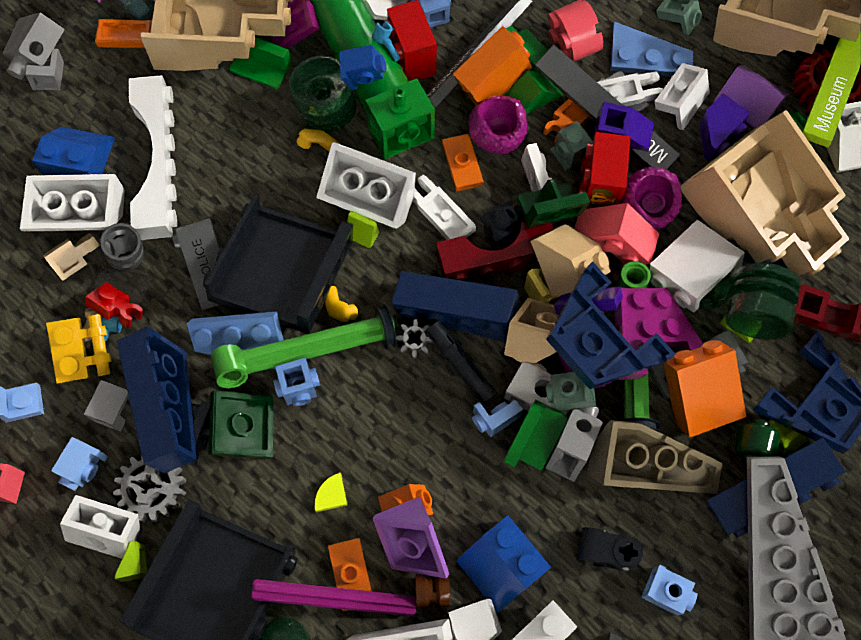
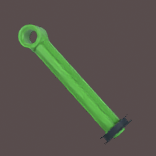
(233, 365)
(636, 390)

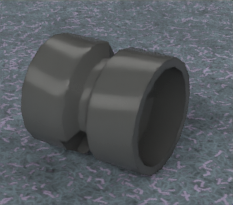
(122, 246)

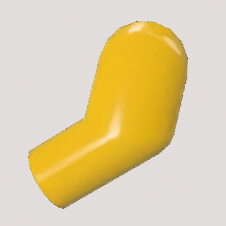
(319, 137)
(338, 309)

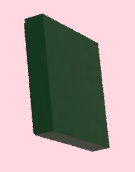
(241, 425)

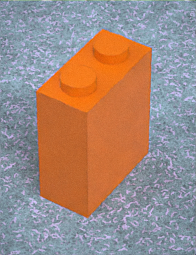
(494, 66)
(705, 388)

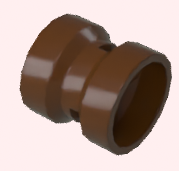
(425, 592)

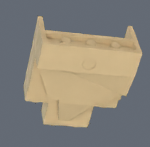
(785, 24)
(206, 32)
(772, 197)

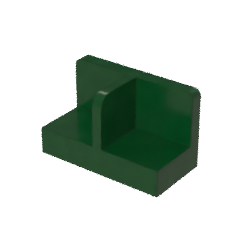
(551, 204)

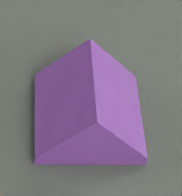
(753, 94)
(410, 540)

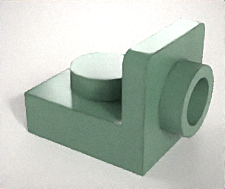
(681, 11)

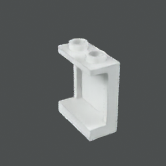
(695, 264)

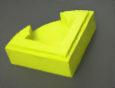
(331, 494)

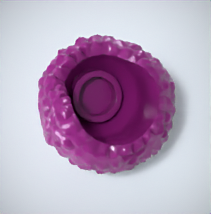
(498, 124)
(654, 195)

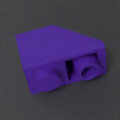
(625, 121)
(721, 123)

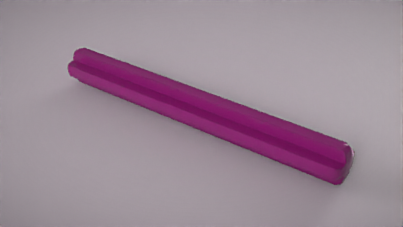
(333, 597)

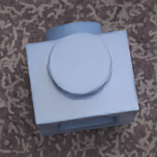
(77, 464)
(658, 591)

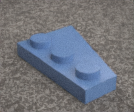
(642, 53)
(240, 330)

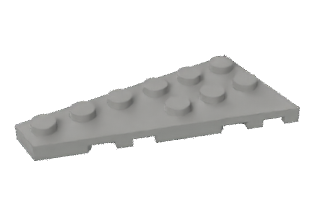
(785, 572)

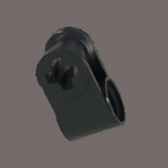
(604, 549)

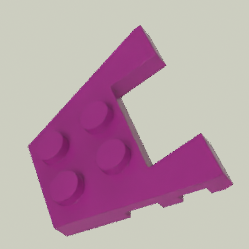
(650, 312)

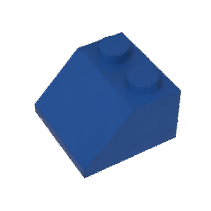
(72, 152)
(503, 563)

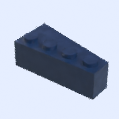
(457, 304)
(159, 398)
(808, 469)

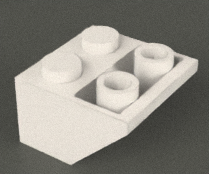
(846, 143)

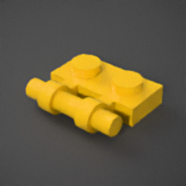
(69, 348)

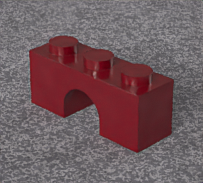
(827, 315)

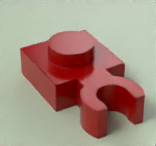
(112, 302)

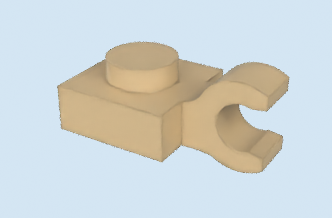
(68, 258)

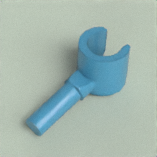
(381, 35)
(111, 325)

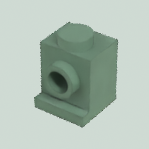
(571, 145)
(578, 398)

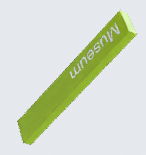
(833, 92)

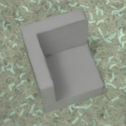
(46, 76)
(107, 405)

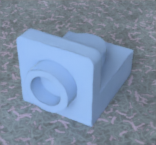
(20, 402)
(501, 417)

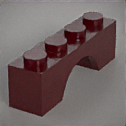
(463, 260)

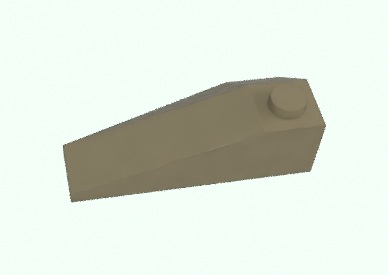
(643, 458)

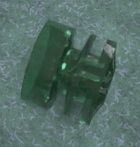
(322, 94)
(763, 301)

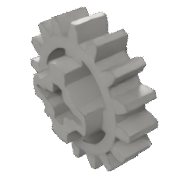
(147, 499)

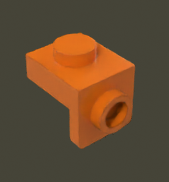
(406, 494)

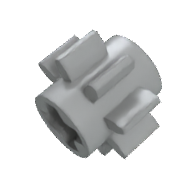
(414, 347)

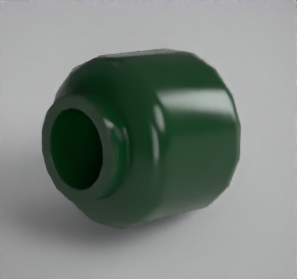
(757, 440)

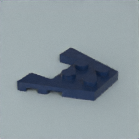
(592, 342)
(829, 408)

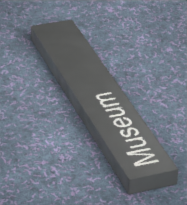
(448, 81)
(590, 96)

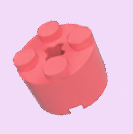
(575, 30)

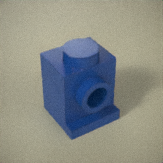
(361, 66)

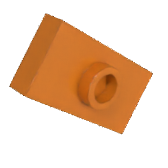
(121, 33)
(462, 162)
(349, 565)

